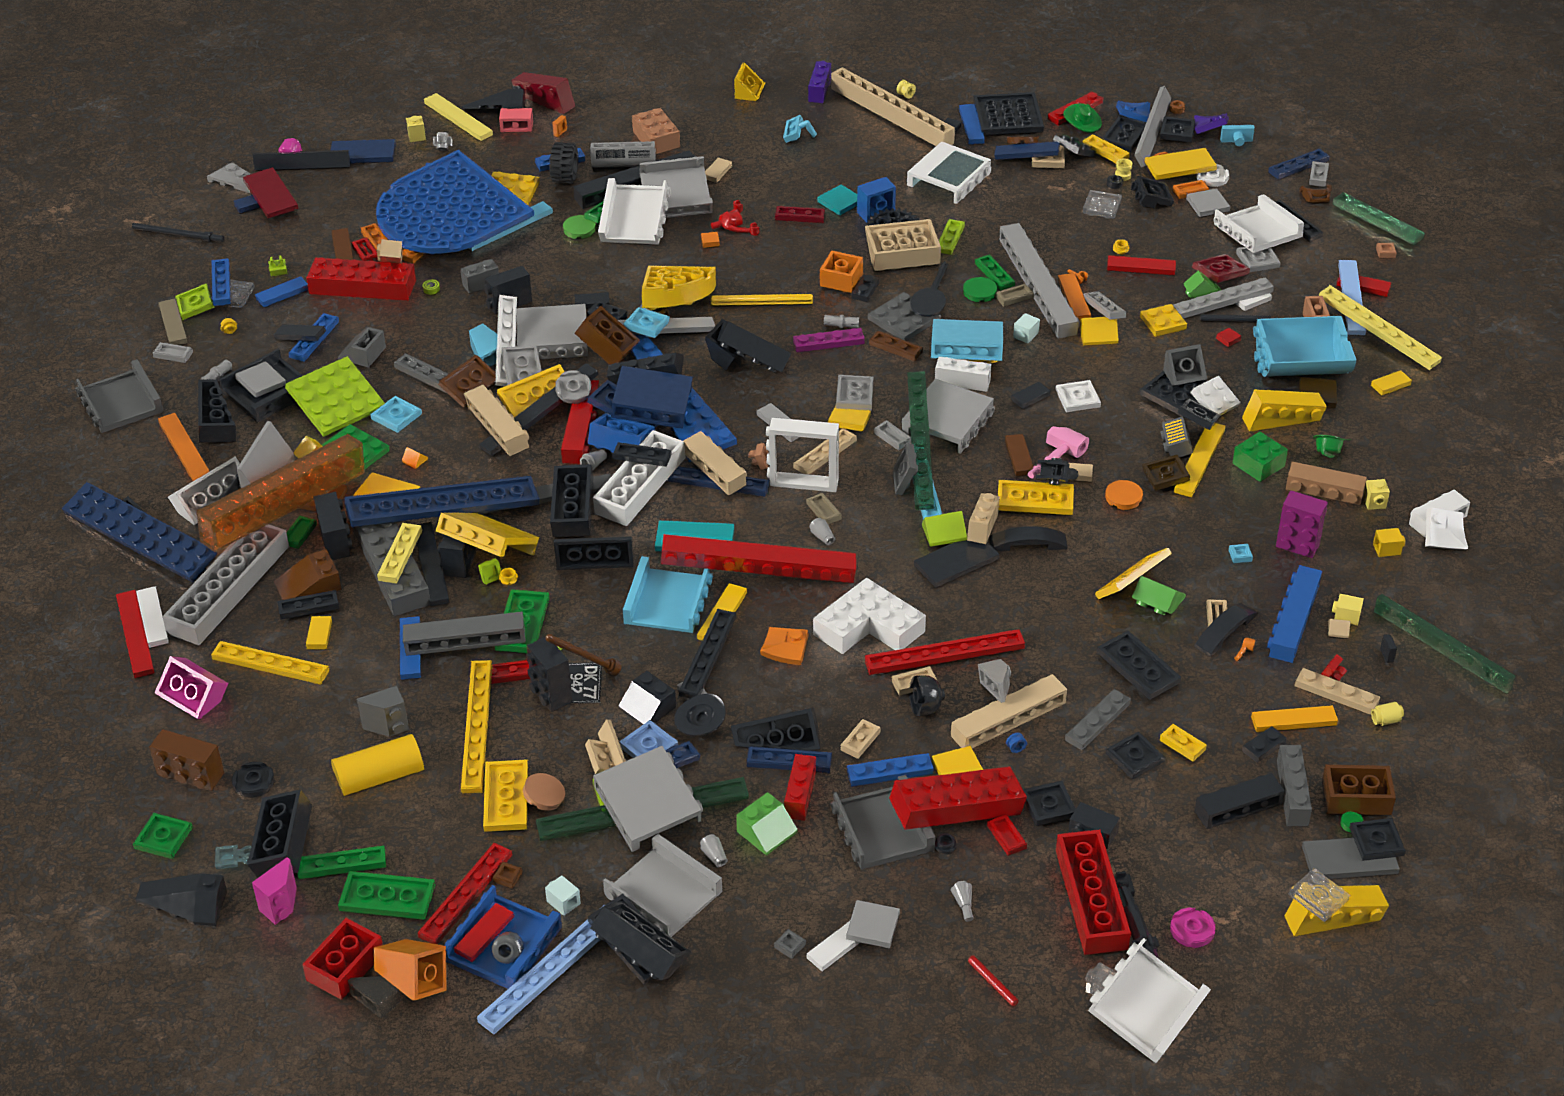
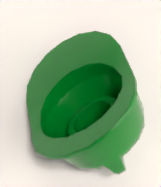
(1329, 445)

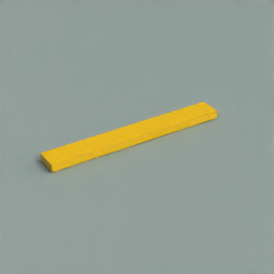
(476, 727)

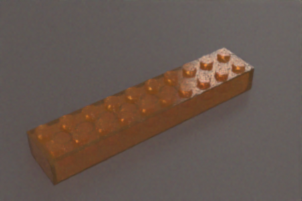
(280, 492)

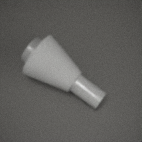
(963, 894)

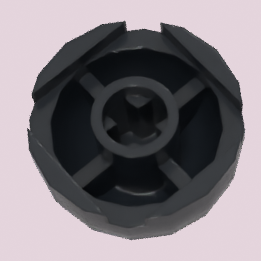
(926, 695)

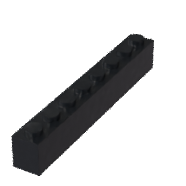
(593, 191)

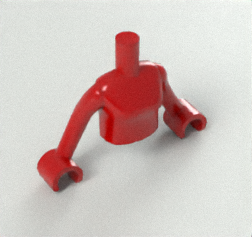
(732, 219)

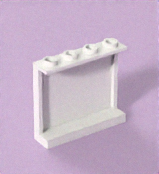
(633, 213)
(1260, 225)
(1146, 1002)

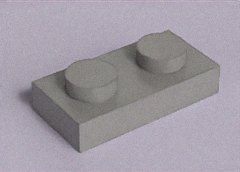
(1318, 174)

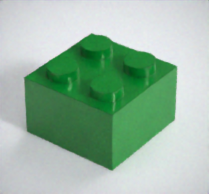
(1260, 456)

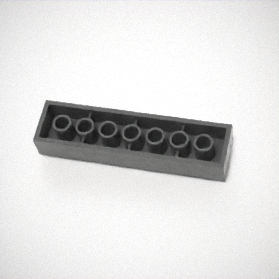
(411, 589)

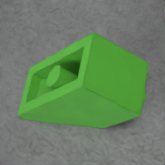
(1200, 285)

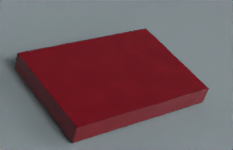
(1221, 268)

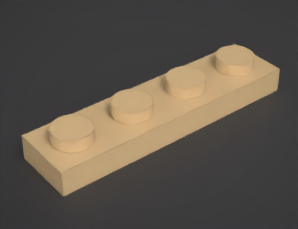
(1337, 691)

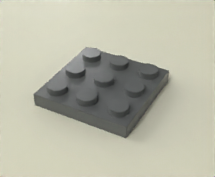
(900, 319)

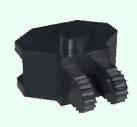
(1056, 471)

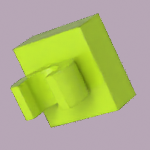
(277, 267)
(489, 571)

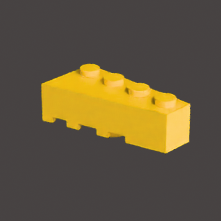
(1282, 408)
(1363, 906)

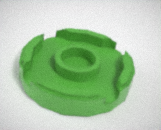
(579, 227)

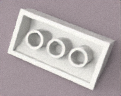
(204, 490)

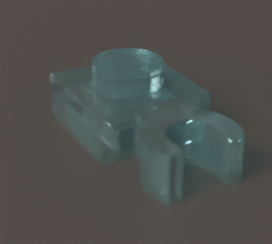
(230, 856)

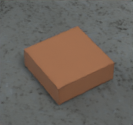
(1386, 250)

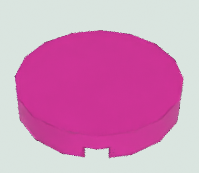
(1192, 927)

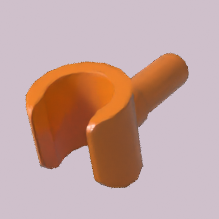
(1082, 275)
(1248, 644)

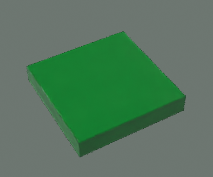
(162, 835)

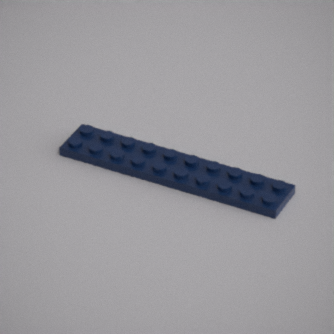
(433, 501)
(139, 531)

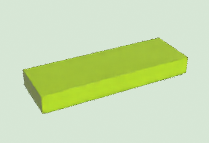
(951, 236)

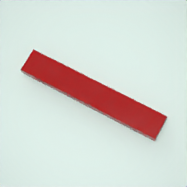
(135, 634)
(464, 894)

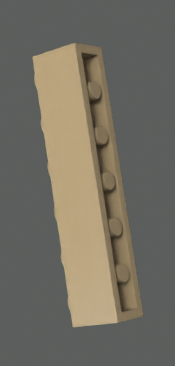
(497, 420)
(1016, 710)

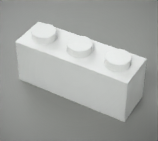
(964, 373)
(1448, 501)

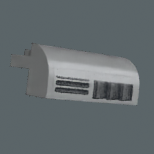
(622, 154)

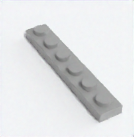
(1224, 297)

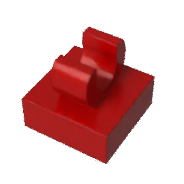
(1334, 669)

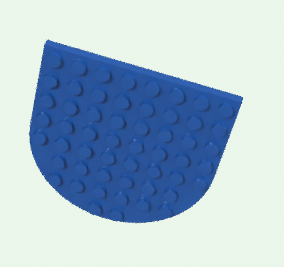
(448, 207)

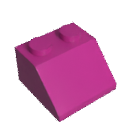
(276, 891)

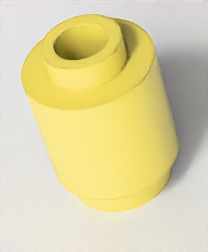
(1387, 714)

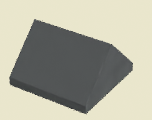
(1184, 365)

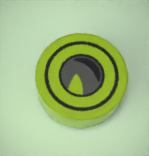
(431, 287)

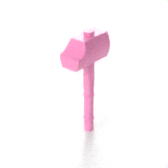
(1066, 442)

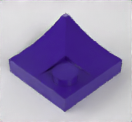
(1205, 123)

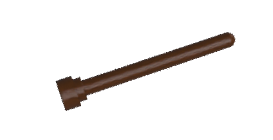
(610, 666)

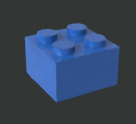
(874, 197)

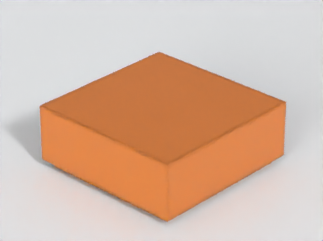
(559, 126)
(710, 239)

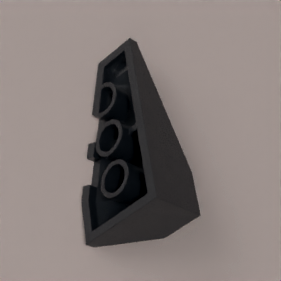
(784, 731)

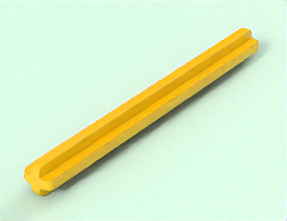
(778, 299)

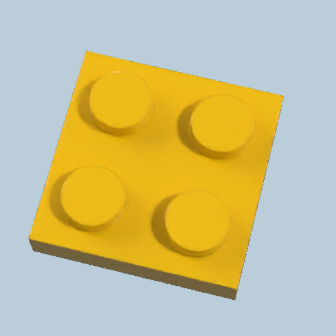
(1163, 320)

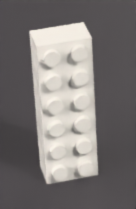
(637, 482)

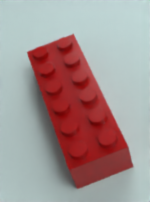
(361, 279)
(957, 797)
(1092, 892)

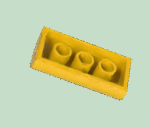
(377, 764)

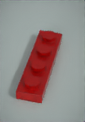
(1091, 98)

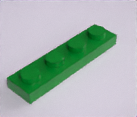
(342, 862)

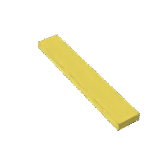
(458, 117)

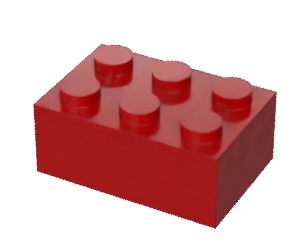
(342, 956)

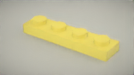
(399, 553)

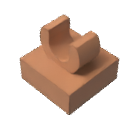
(759, 455)

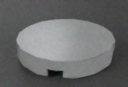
(573, 387)

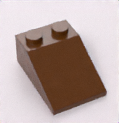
(309, 576)

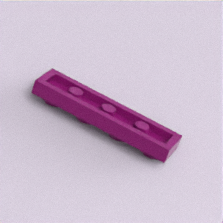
(828, 340)

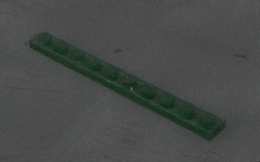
(920, 438)
(599, 817)

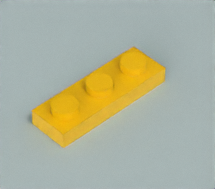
(1106, 149)

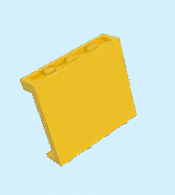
(486, 533)

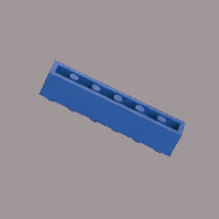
(1294, 614)

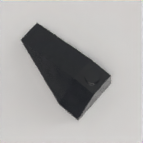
(506, 99)
(189, 896)

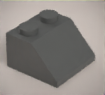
(383, 712)

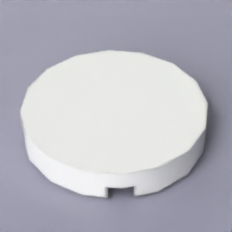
(1214, 178)

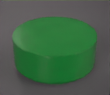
(1348, 818)

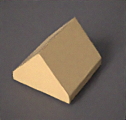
(1338, 628)

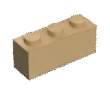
(390, 251)
(983, 518)

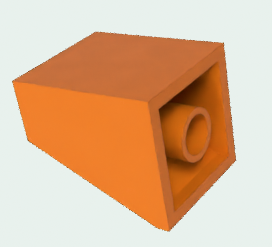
(412, 967)

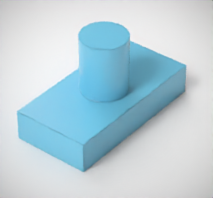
(1237, 134)

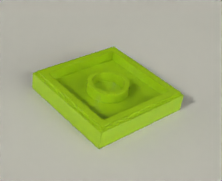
(194, 301)

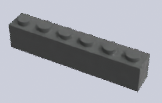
(464, 633)

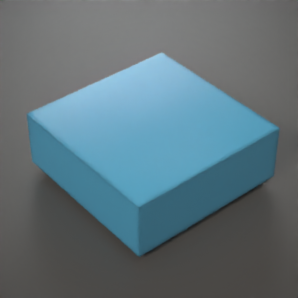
(1240, 553)

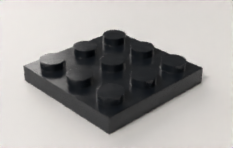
(1169, 396)

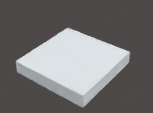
(1078, 396)

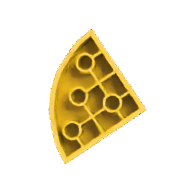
(676, 285)

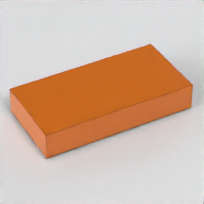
(1182, 190)

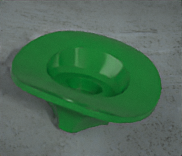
(1083, 117)

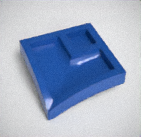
(1136, 111)

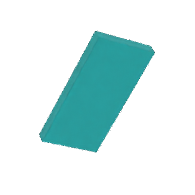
(718, 531)

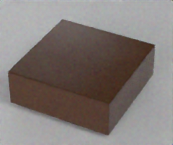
(507, 875)

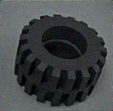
(563, 162)

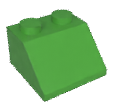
(1157, 595)
(766, 824)

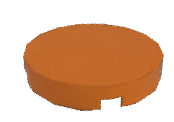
(1124, 494)

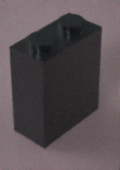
(508, 283)

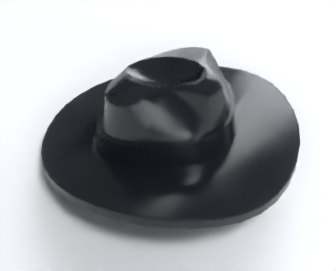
(700, 715)

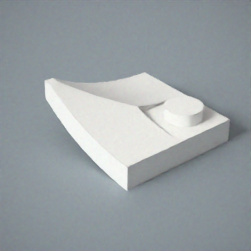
(1445, 529)

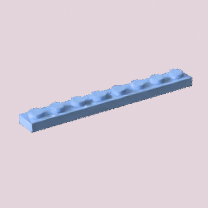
(538, 978)

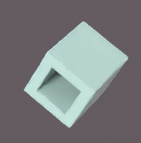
(1026, 328)
(562, 895)

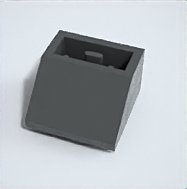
(365, 347)

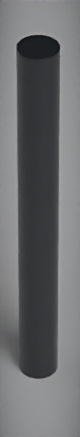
(1233, 318)

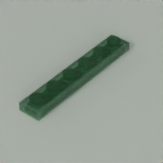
(1378, 218)

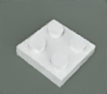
(1215, 396)

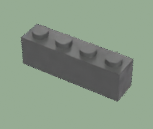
(1294, 782)

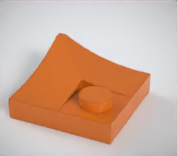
(785, 645)

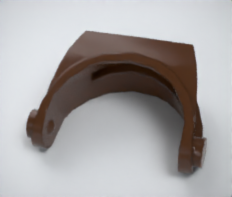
(1308, 193)

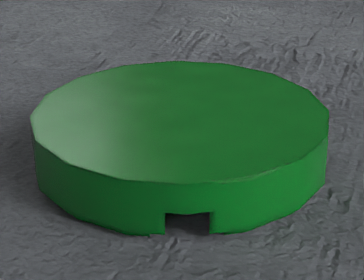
(980, 289)

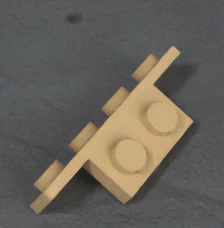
(607, 751)

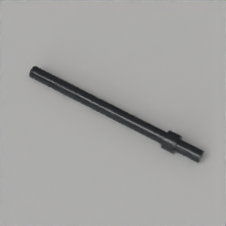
(206, 236)

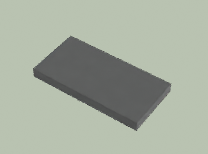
(1342, 859)

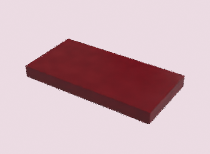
(270, 192)

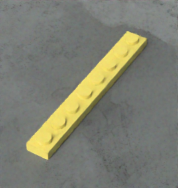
(1380, 327)

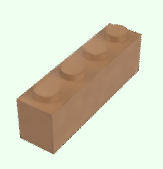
(1326, 483)

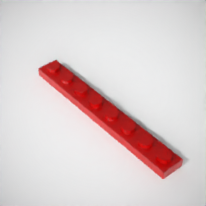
(944, 652)

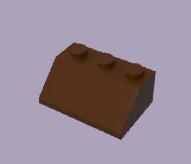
(606, 336)

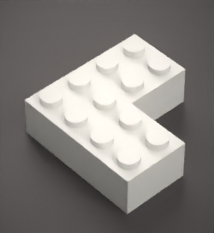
(868, 611)

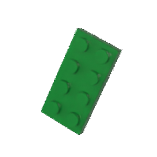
(534, 607)
(386, 895)

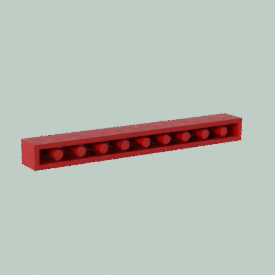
(758, 558)

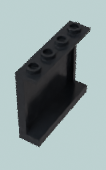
(266, 404)

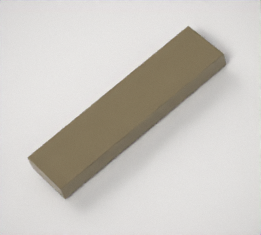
(172, 322)

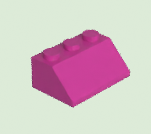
(190, 687)

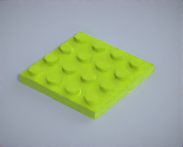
(334, 396)

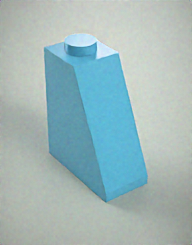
(484, 343)

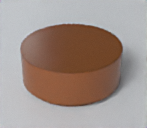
(1177, 106)

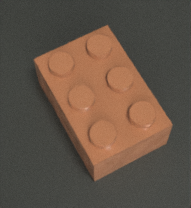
(656, 127)

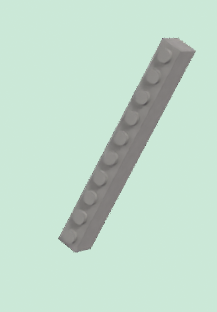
(1038, 279)

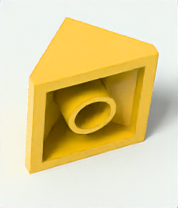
(747, 84)
(1098, 331)

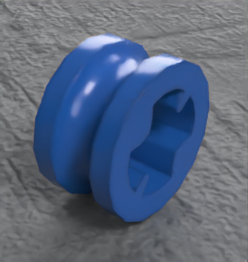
(1016, 742)

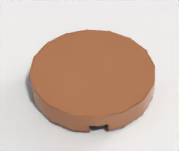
(544, 791)

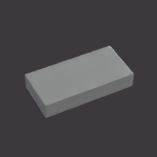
(172, 352)
(892, 435)

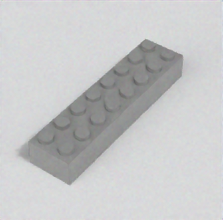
(224, 584)

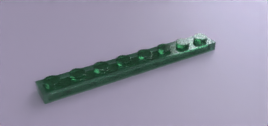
(1444, 643)

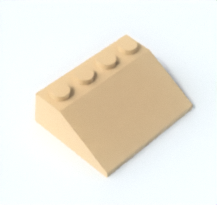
(903, 245)

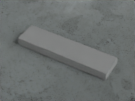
(1104, 305)

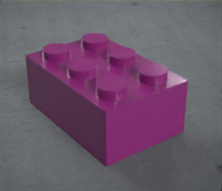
(1301, 524)

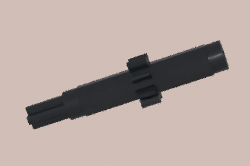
(1136, 922)

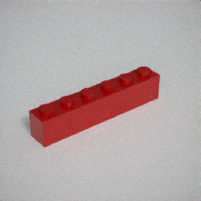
(577, 429)

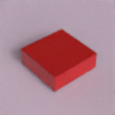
(1228, 337)

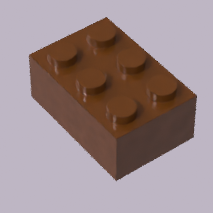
(187, 760)
(1358, 789)

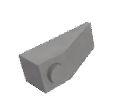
(995, 678)

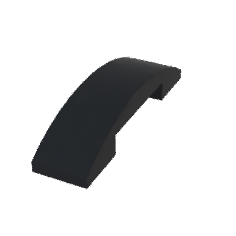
(1028, 536)
(1223, 626)

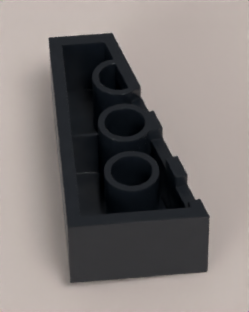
(214, 418)

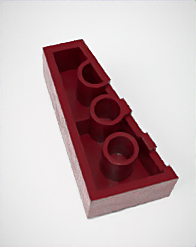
(546, 90)

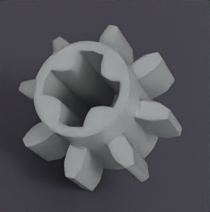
(442, 141)

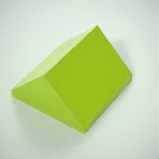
(945, 528)

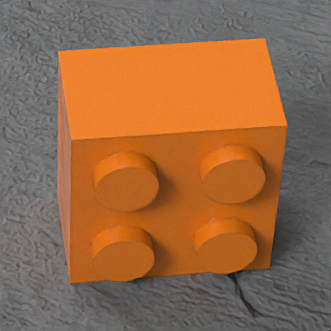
(841, 271)

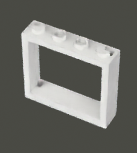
(807, 429)

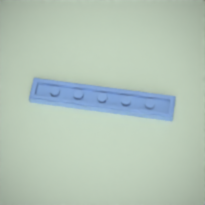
(1351, 288)

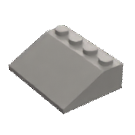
(265, 456)

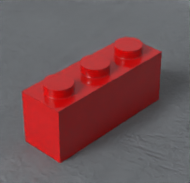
(800, 786)

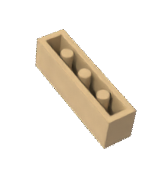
(715, 463)

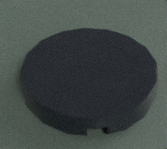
(253, 779)

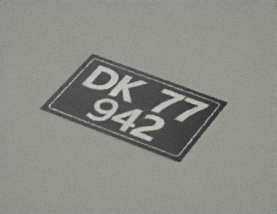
(585, 682)

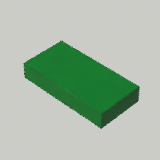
(300, 531)

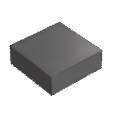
(790, 943)

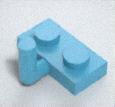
(794, 126)

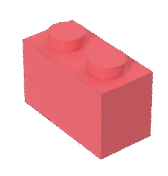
(516, 120)

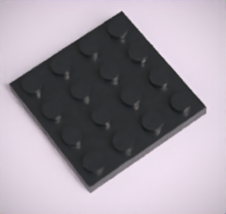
(1008, 113)

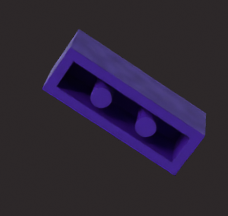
(819, 82)

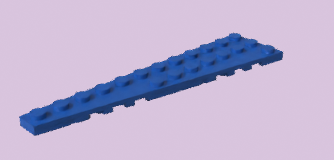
(698, 414)

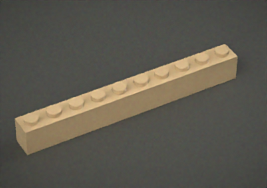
(891, 107)

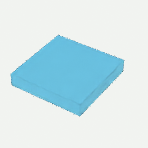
(646, 322)
(396, 414)

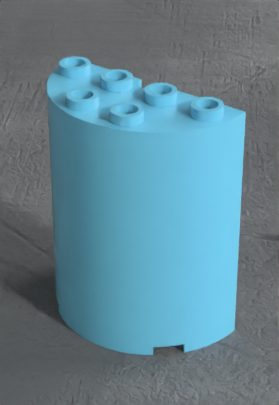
(1303, 346)

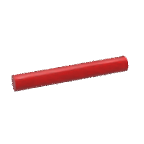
(993, 981)

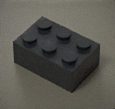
(333, 525)
(549, 674)

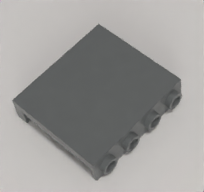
(120, 399)
(876, 830)

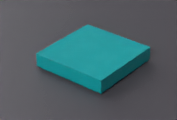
(838, 199)

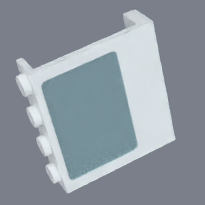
(950, 169)

